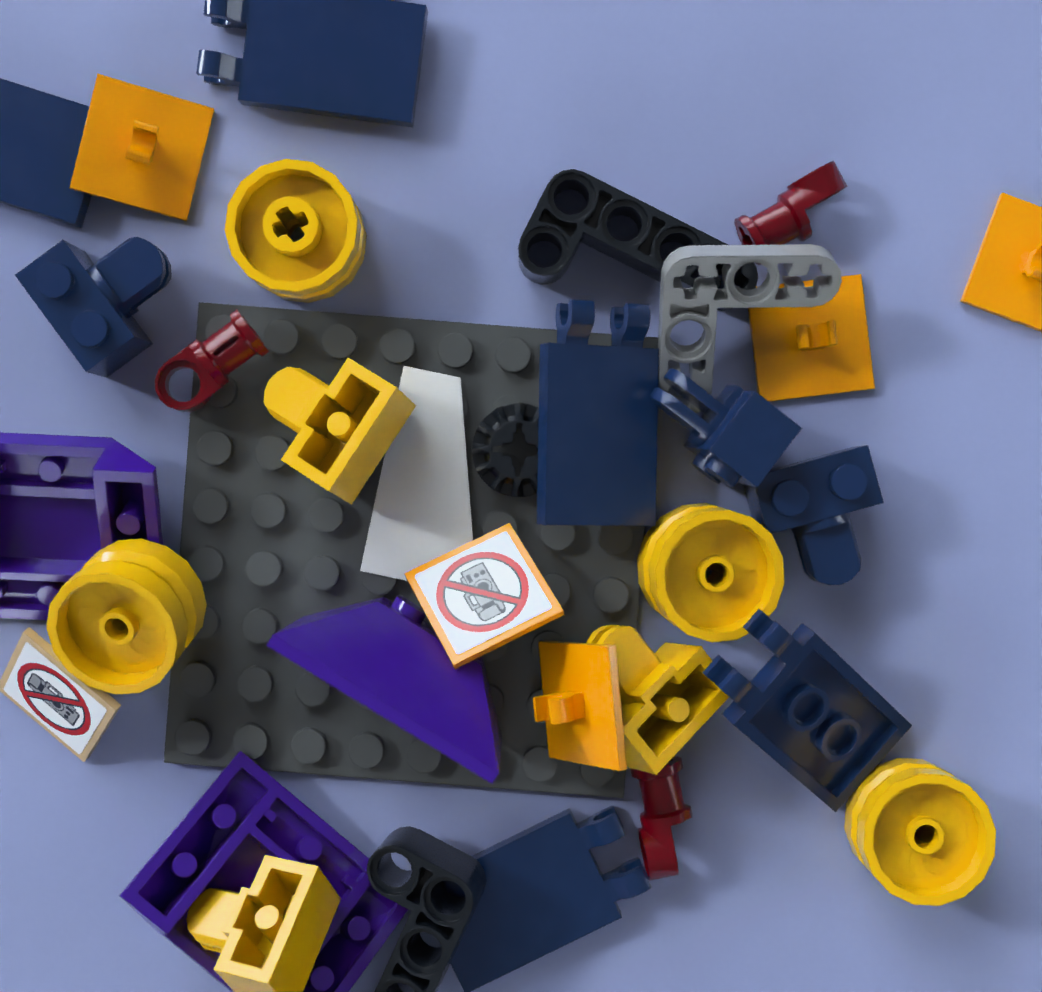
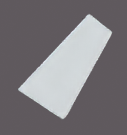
(423, 481)

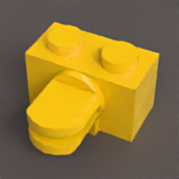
(338, 425)
(660, 695)
(269, 930)

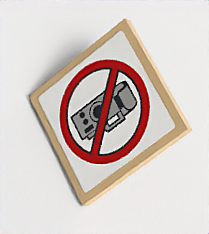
(55, 697)

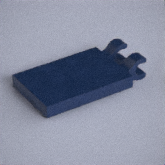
(323, 56)
(40, 152)
(597, 421)
(810, 711)
(543, 894)

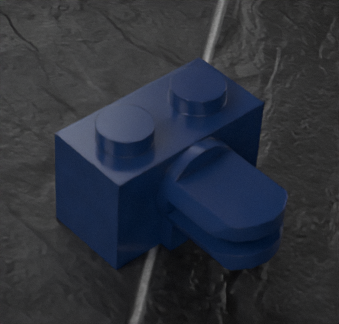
(96, 302)
(736, 435)
(815, 504)

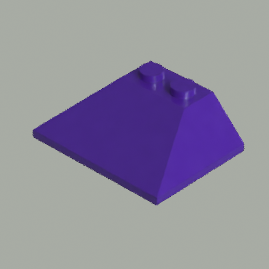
(61, 507)
(400, 670)
(223, 847)

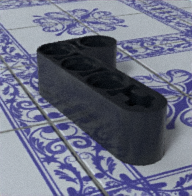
(591, 229)
(430, 904)

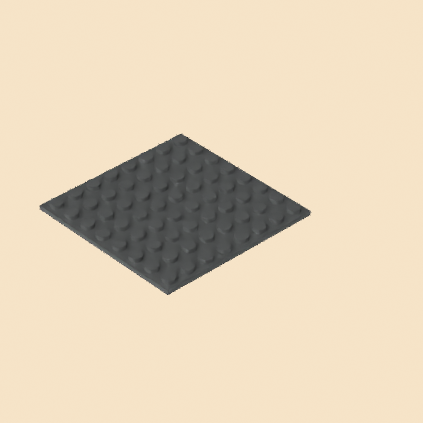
(288, 549)

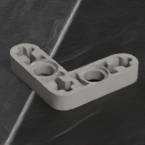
(704, 298)

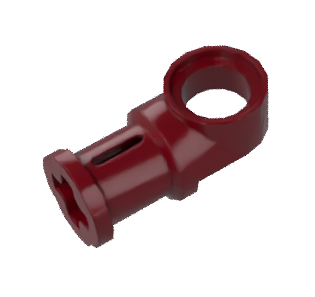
(788, 217)
(211, 361)
(662, 809)

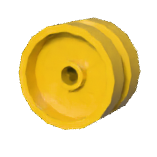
(272, 206)
(743, 566)
(126, 616)
(940, 858)

